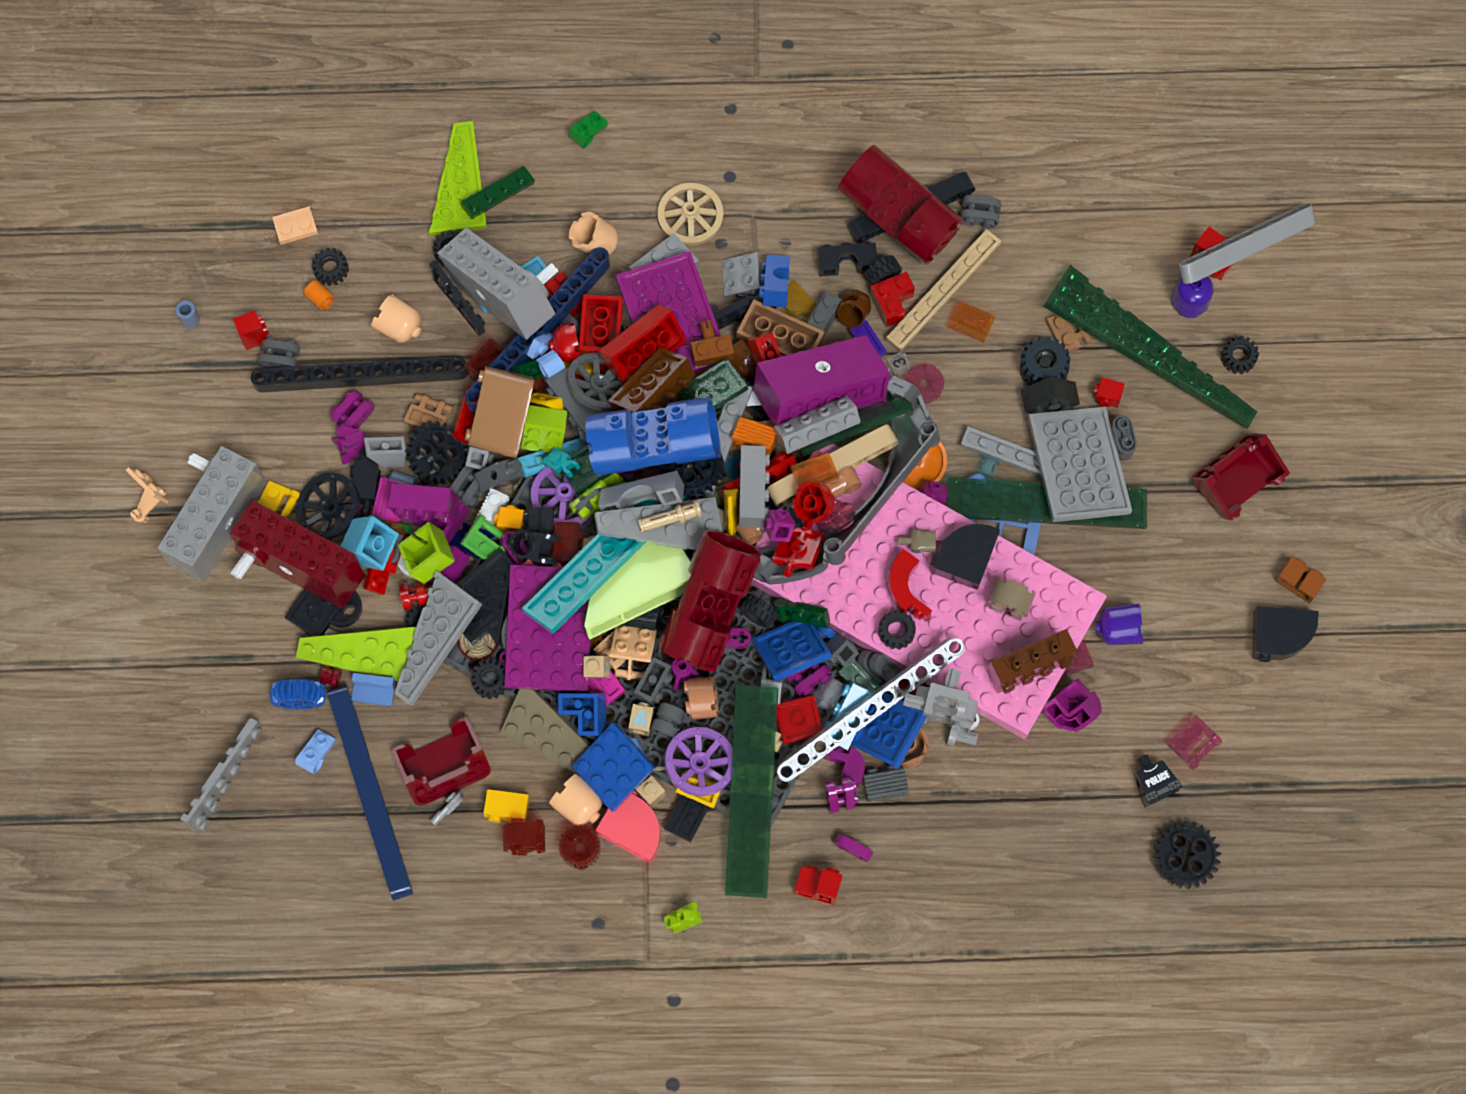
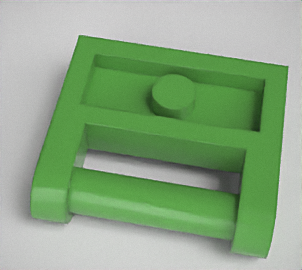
(478, 542)

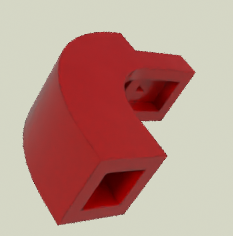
(899, 591)

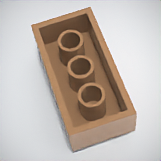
(790, 333)

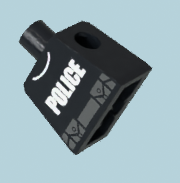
(1155, 781)

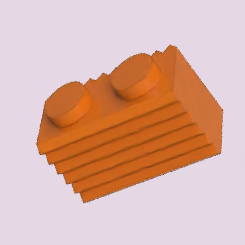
(753, 434)

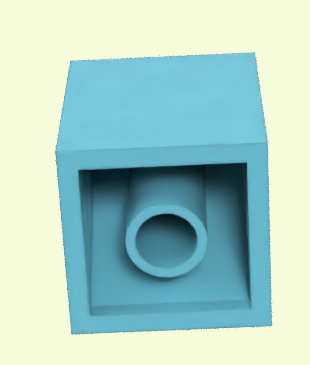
(370, 542)

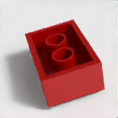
(599, 322)

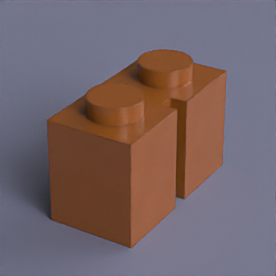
(1301, 580)

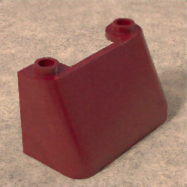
(1240, 474)
(442, 765)

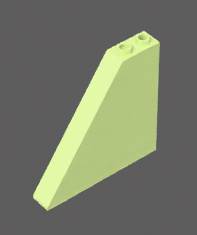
(642, 584)

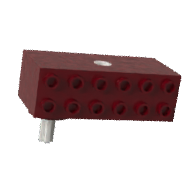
(295, 555)

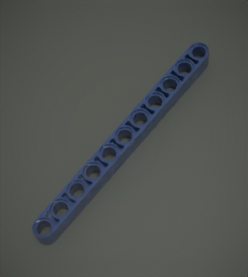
(561, 310)
(370, 792)

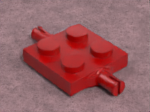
(800, 551)

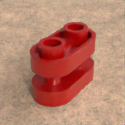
(415, 593)

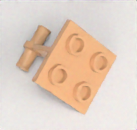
(151, 496)
(633, 645)

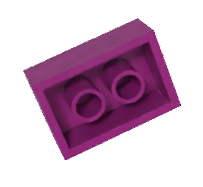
(424, 503)

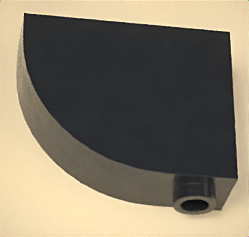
(966, 554)
(1281, 632)

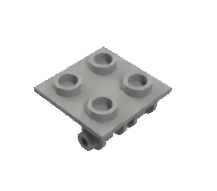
(741, 274)

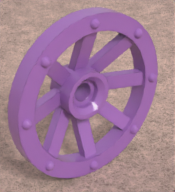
(563, 499)
(699, 757)

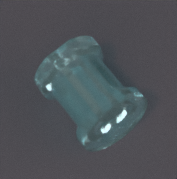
(988, 466)

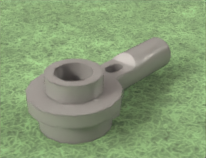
(453, 801)

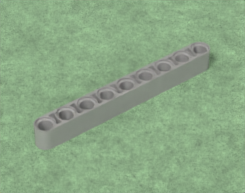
(1247, 243)

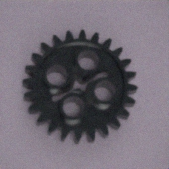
(425, 463)
(697, 486)
(1205, 859)

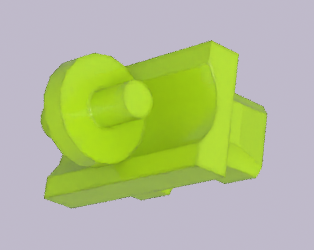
(683, 918)

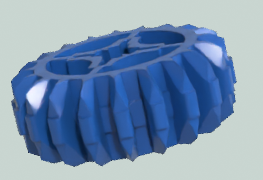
(297, 694)

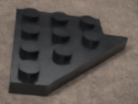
(491, 587)

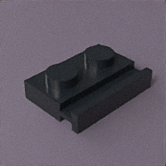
(731, 313)
(686, 818)

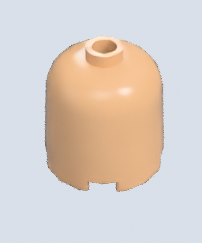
(593, 232)
(397, 320)
(577, 802)

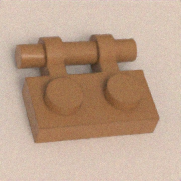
(1065, 334)
(419, 414)

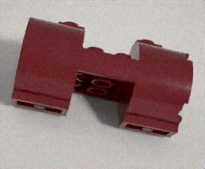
(900, 204)
(718, 580)

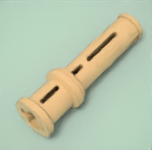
(679, 515)

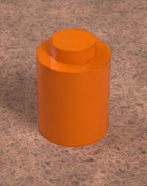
(319, 295)

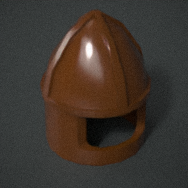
(854, 308)
(743, 360)

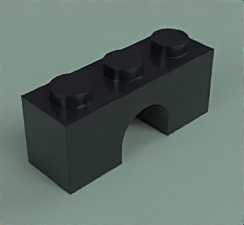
(831, 256)

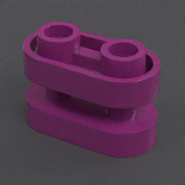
(352, 401)
(806, 686)
(848, 790)

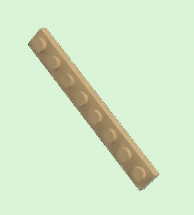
(943, 290)

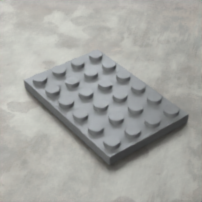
(1079, 464)

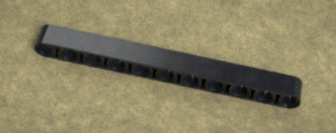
(351, 369)

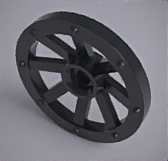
(327, 504)

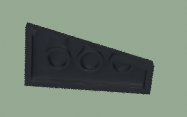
(455, 297)

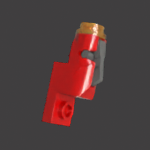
(377, 579)

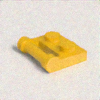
(274, 496)

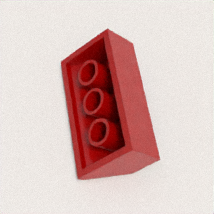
(640, 341)

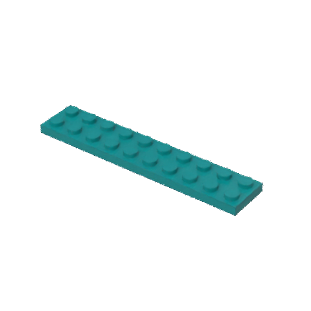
(582, 577)

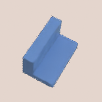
(373, 689)

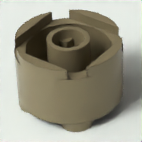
(1011, 598)

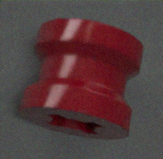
(330, 676)

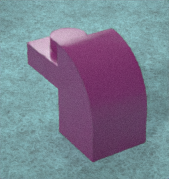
(853, 763)

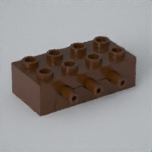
(654, 383)
(1032, 661)

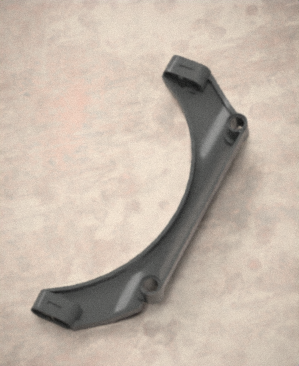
(915, 436)

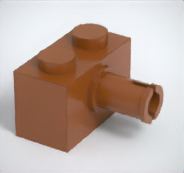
(712, 348)

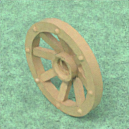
(693, 216)

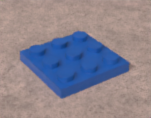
(791, 649)
(890, 733)
(613, 766)

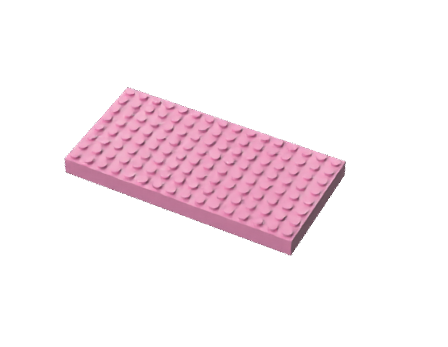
(860, 597)

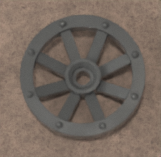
(597, 384)

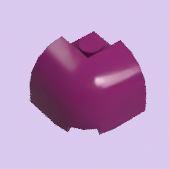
(1073, 707)

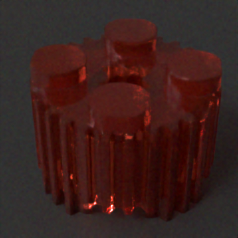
(578, 835)
(524, 837)

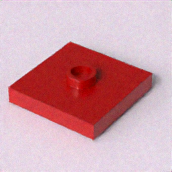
(798, 719)

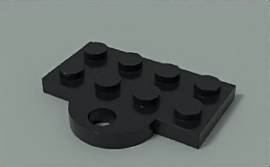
(316, 614)

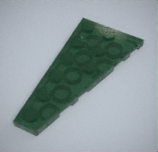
(869, 417)

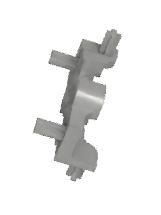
(947, 706)

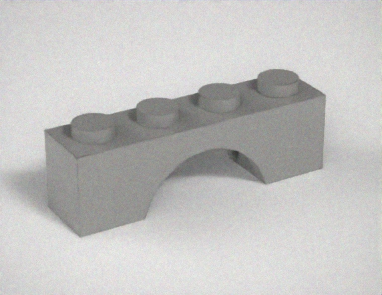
(665, 488)

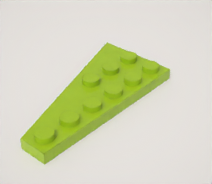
(458, 182)
(364, 652)

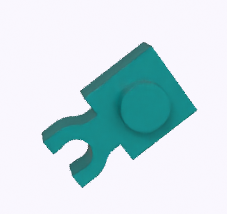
(558, 461)

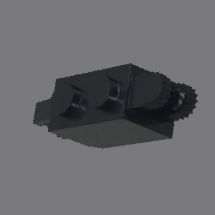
(367, 479)

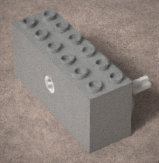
(499, 283)
(211, 512)

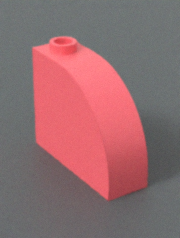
(632, 828)

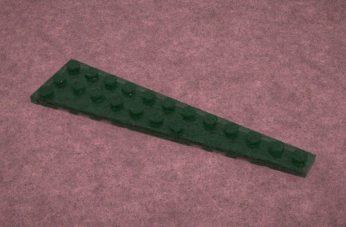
(1120, 329)

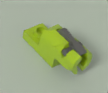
(588, 501)

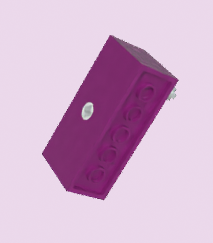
(820, 376)

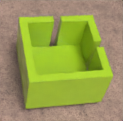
(543, 429)
(425, 558)

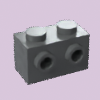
(653, 681)

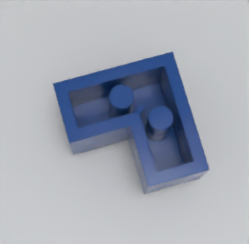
(588, 707)

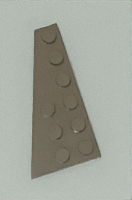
(542, 730)

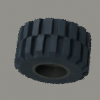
(1044, 359)

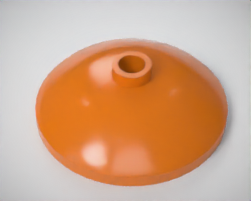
(929, 468)

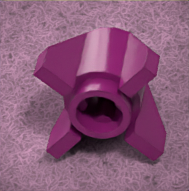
(349, 442)
(682, 675)

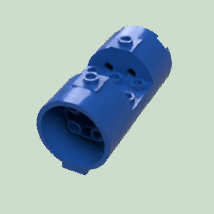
(634, 440)

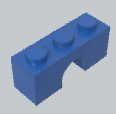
(775, 280)

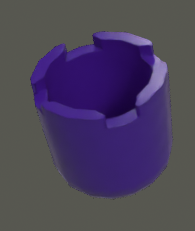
(1192, 298)
(1120, 625)

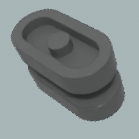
(980, 211)
(284, 349)
(1124, 437)
(471, 496)
(878, 666)

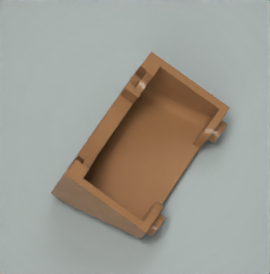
(500, 411)

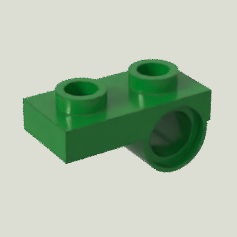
(587, 128)

